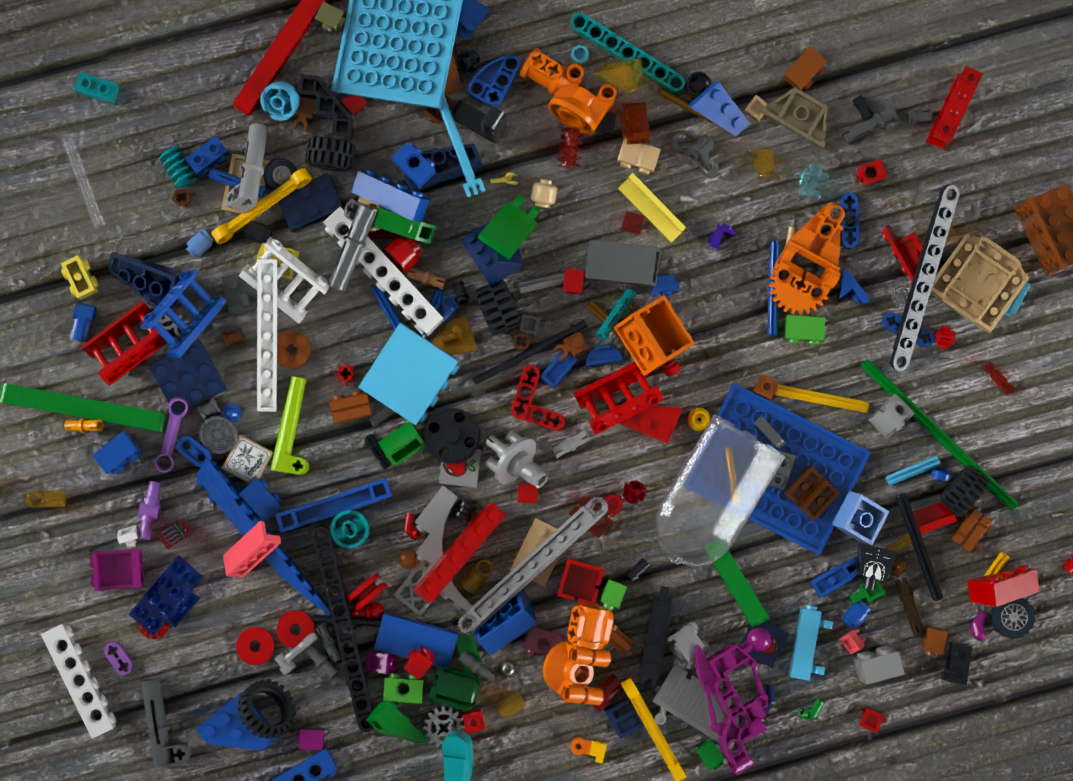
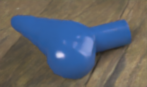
(448, 307)

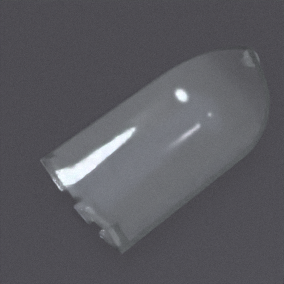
(714, 494)

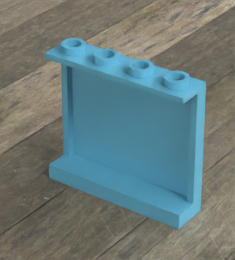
(409, 374)

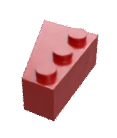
(654, 422)

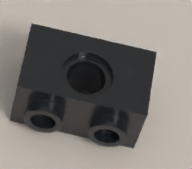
(958, 663)

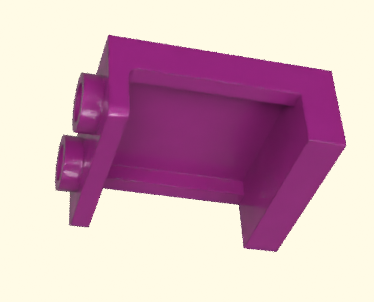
(117, 569)

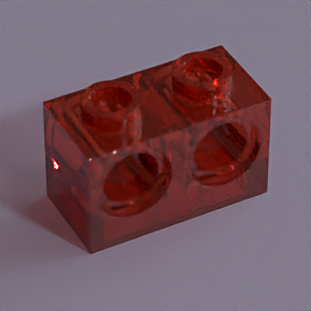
(593, 529)

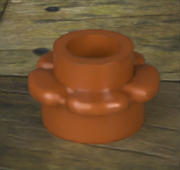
(898, 568)

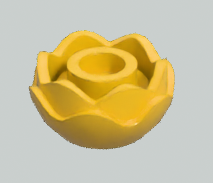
(693, 419)

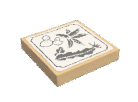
(247, 459)

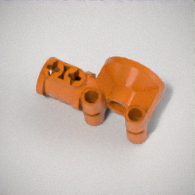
(570, 102)
(587, 634)

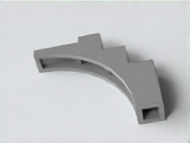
(433, 521)

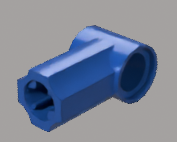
(84, 316)

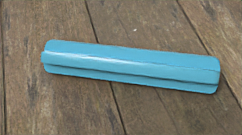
(913, 470)

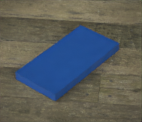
(401, 635)

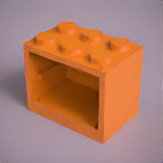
(654, 335)

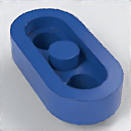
(194, 451)

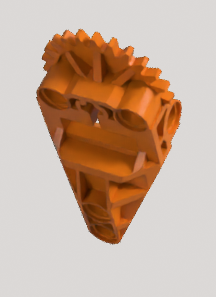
(819, 248)

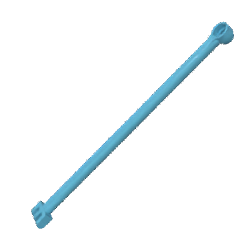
(463, 159)

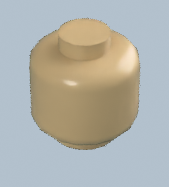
(544, 193)

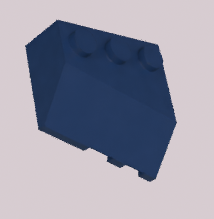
(489, 262)

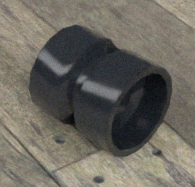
(697, 84)

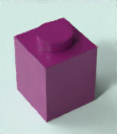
(311, 738)

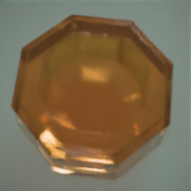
(408, 559)

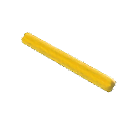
(822, 398)

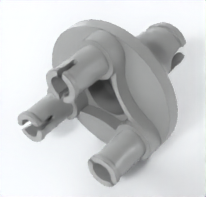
(515, 460)

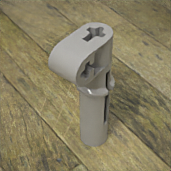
(245, 194)

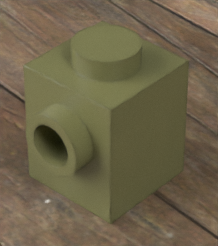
(330, 17)

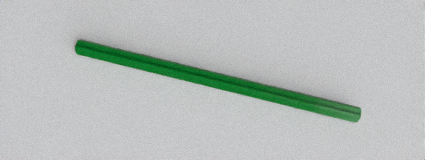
(938, 433)

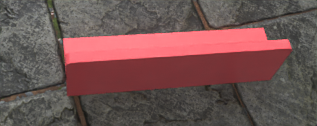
(249, 551)

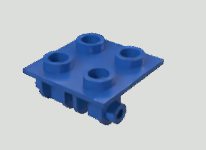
(470, 17)

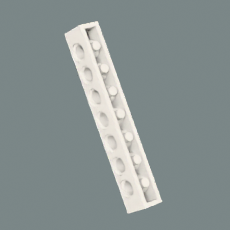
(431, 320)

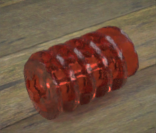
(570, 146)

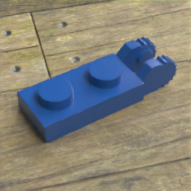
(833, 578)

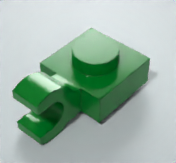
(869, 595)

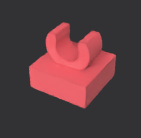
(852, 641)

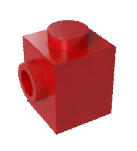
(419, 661)

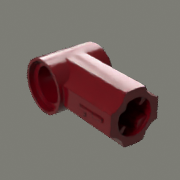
(610, 687)

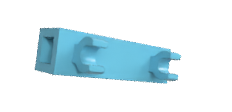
(805, 643)

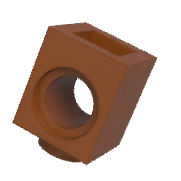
(765, 387)
(934, 641)

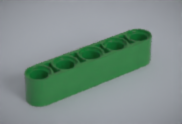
(740, 590)

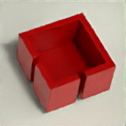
(580, 581)

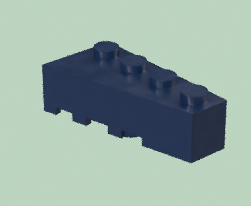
(446, 165)

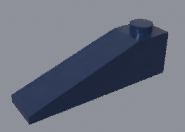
(146, 278)

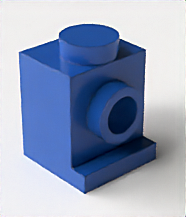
(665, 285)

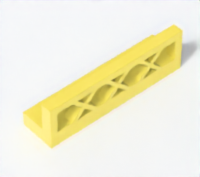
(652, 208)

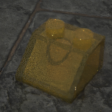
(623, 75)

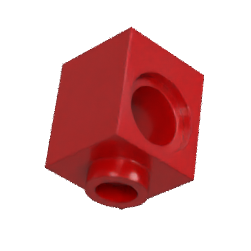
(877, 167)
(473, 721)

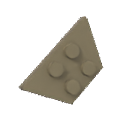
(800, 114)

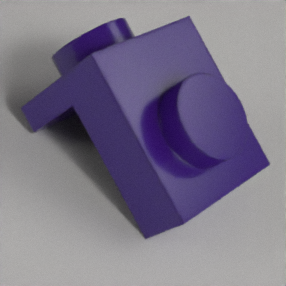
(715, 238)

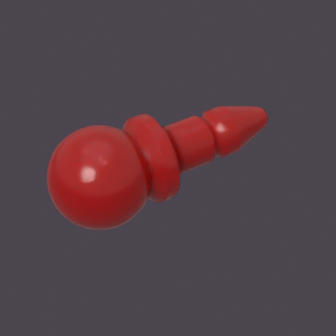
(375, 610)

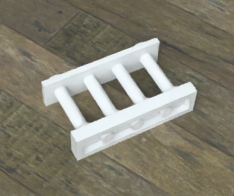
(284, 302)

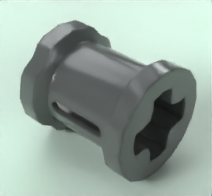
(208, 408)

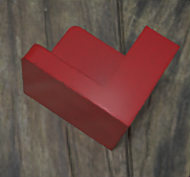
(573, 281)

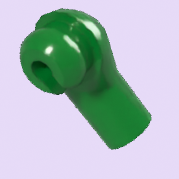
(811, 712)

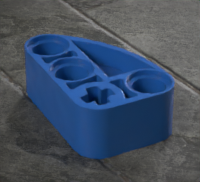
(488, 79)

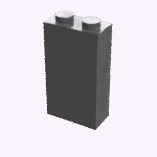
(622, 263)

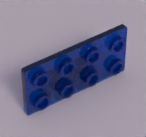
(168, 597)

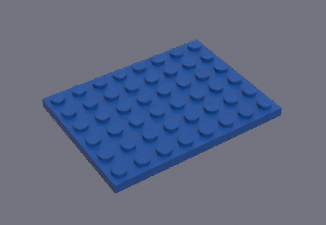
(826, 452)

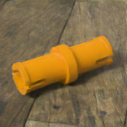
(83, 425)

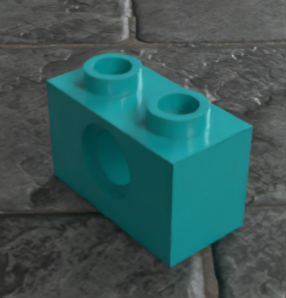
(96, 88)

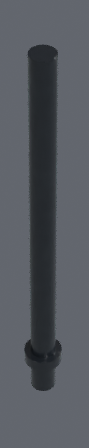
(530, 352)

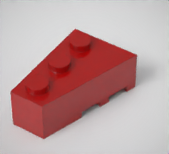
(1003, 586)

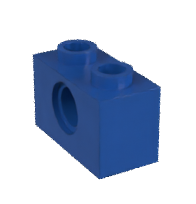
(419, 174)

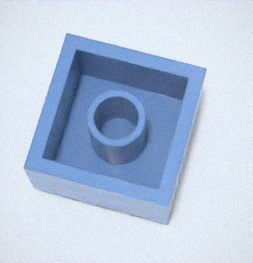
(860, 518)

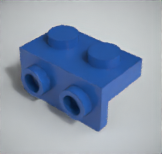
(207, 156)

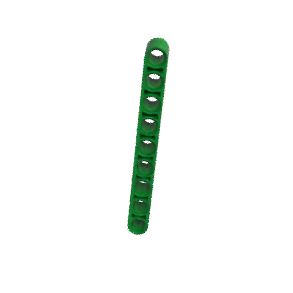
(84, 407)

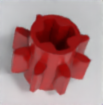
(944, 337)
(342, 370)

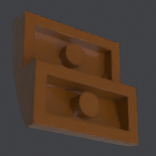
(811, 493)

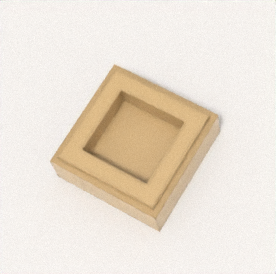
(754, 108)

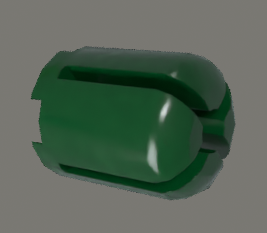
(455, 688)

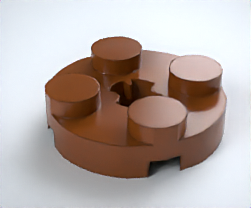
(300, 342)

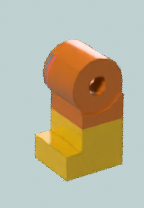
(590, 747)

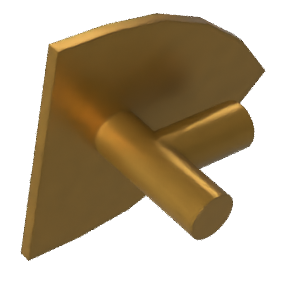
(456, 337)

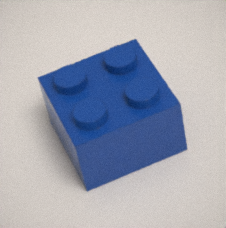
(118, 453)

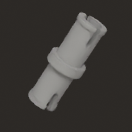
(570, 444)

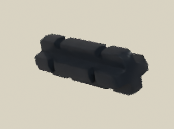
(377, 451)

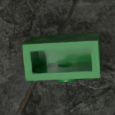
(402, 444)

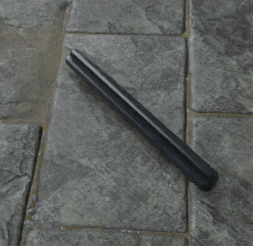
(919, 546)

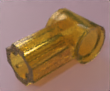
(50, 498)
(476, 576)

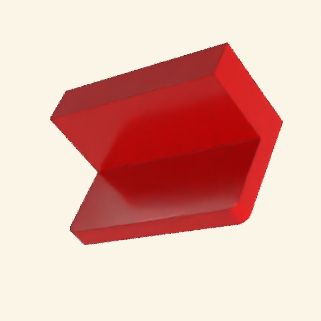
(933, 517)

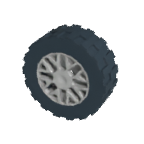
(1013, 618)

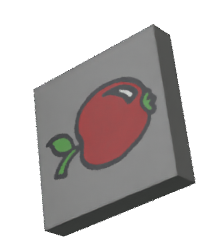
(460, 474)

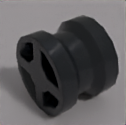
(464, 510)

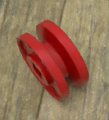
(367, 591)

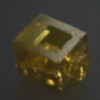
(764, 162)

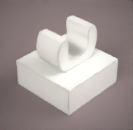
(128, 535)

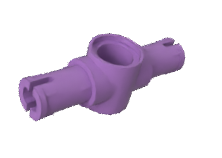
(149, 510)

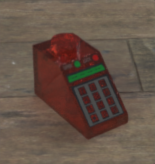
(174, 534)

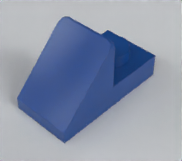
(847, 284)

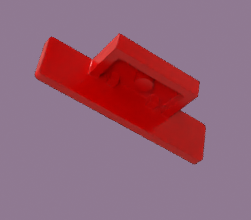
(906, 250)

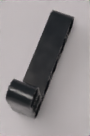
(486, 125)

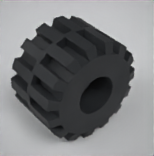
(498, 307)

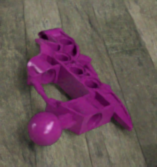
(711, 673)

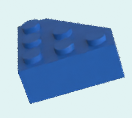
(227, 730)

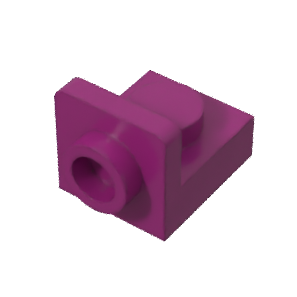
(381, 662)

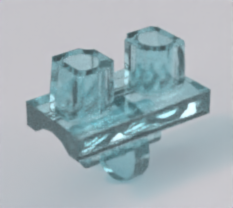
(809, 179)

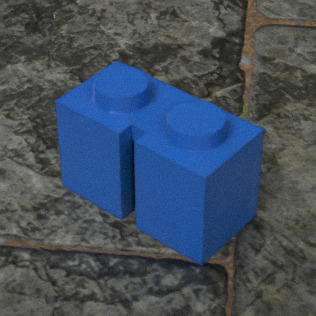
(260, 498)

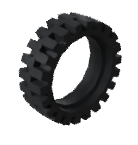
(250, 717)

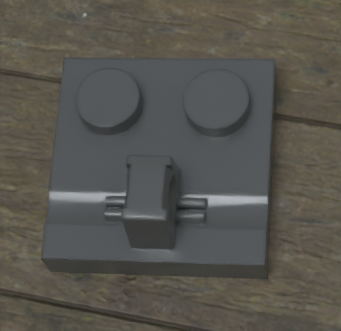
(239, 294)

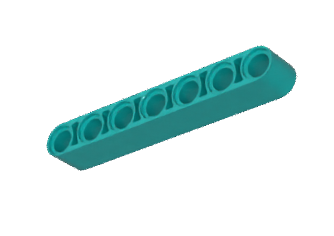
(622, 44)

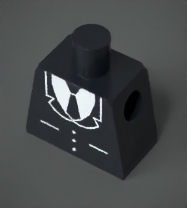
(874, 564)

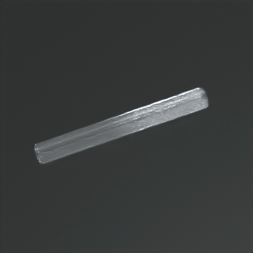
(83, 183)

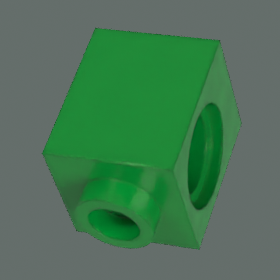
(710, 755)

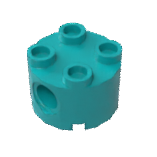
(350, 529)

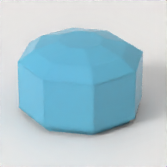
(579, 54)

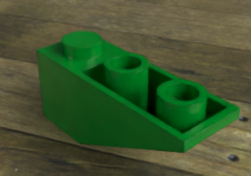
(395, 223)
(391, 722)

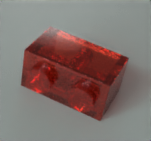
(635, 123)

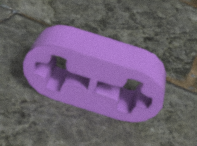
(122, 655)

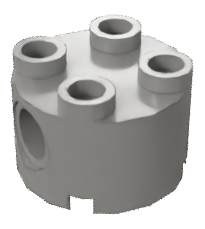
(891, 416)
(683, 645)

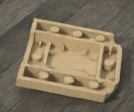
(979, 281)

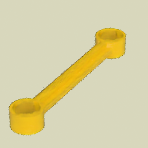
(297, 180)
(653, 730)

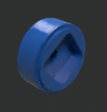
(232, 412)
(941, 474)

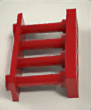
(954, 107)
(133, 356)
(610, 384)

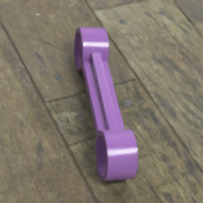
(171, 434)

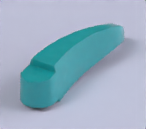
(457, 756)

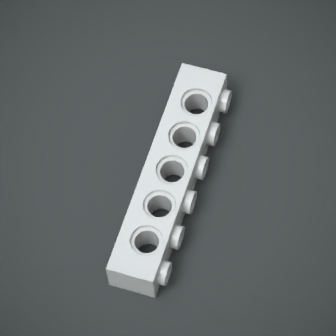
(60, 657)

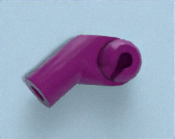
(977, 626)

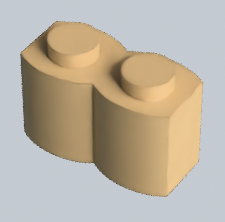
(638, 156)

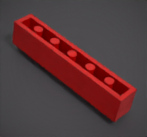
(459, 552)

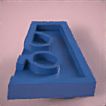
(720, 109)

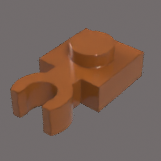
(305, 111)
(572, 345)

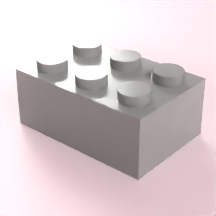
(878, 665)

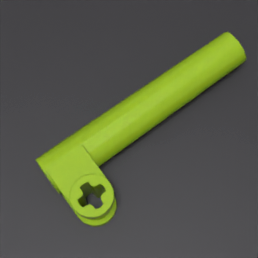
(282, 457)

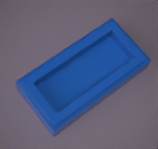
(557, 370)

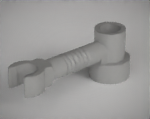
(285, 661)

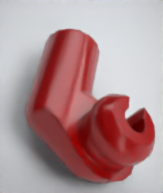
(409, 527)

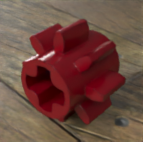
(634, 492)

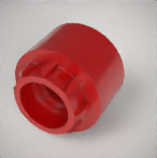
(403, 253)

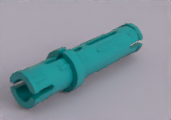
(605, 330)

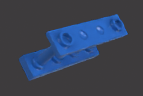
(201, 318)

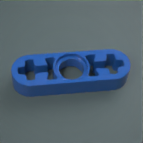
(854, 206)
(897, 318)

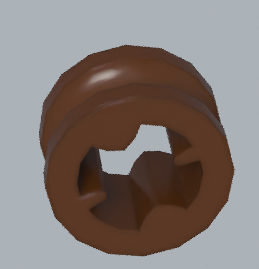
(182, 192)
(521, 335)

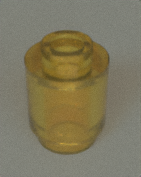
(511, 705)

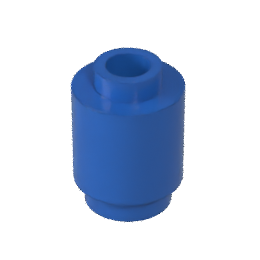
(856, 614)

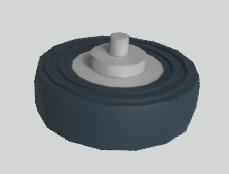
(278, 172)

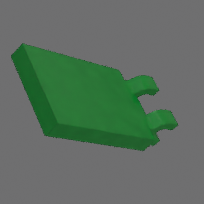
(509, 228)

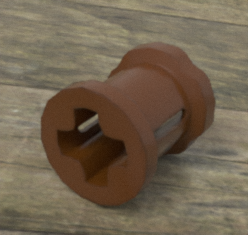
(233, 338)

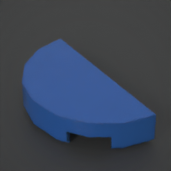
(602, 355)

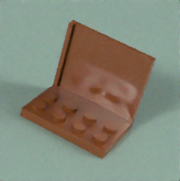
(1049, 227)

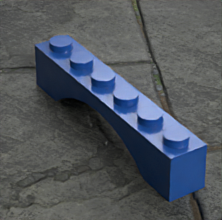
(333, 505)

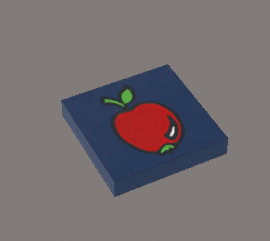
(778, 640)

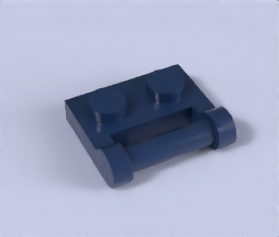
(625, 723)

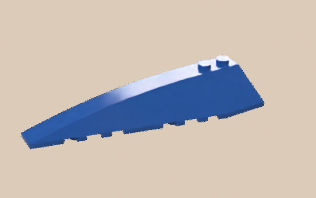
(243, 517)

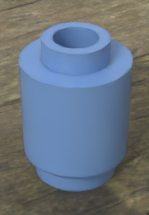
(199, 243)

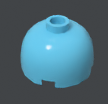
(280, 100)

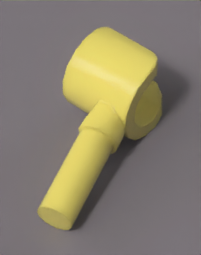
(508, 177)

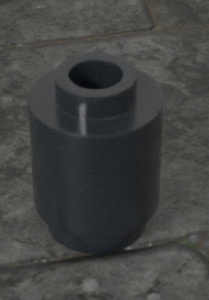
(257, 232)

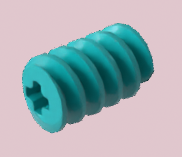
(176, 167)

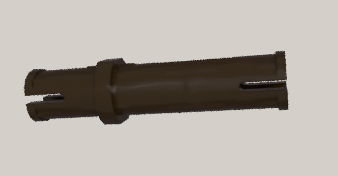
(907, 599)

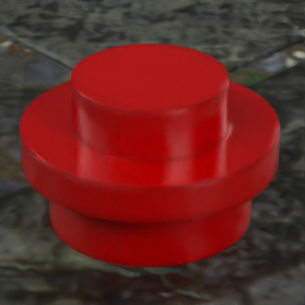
(671, 368)

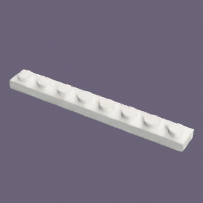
(267, 334)

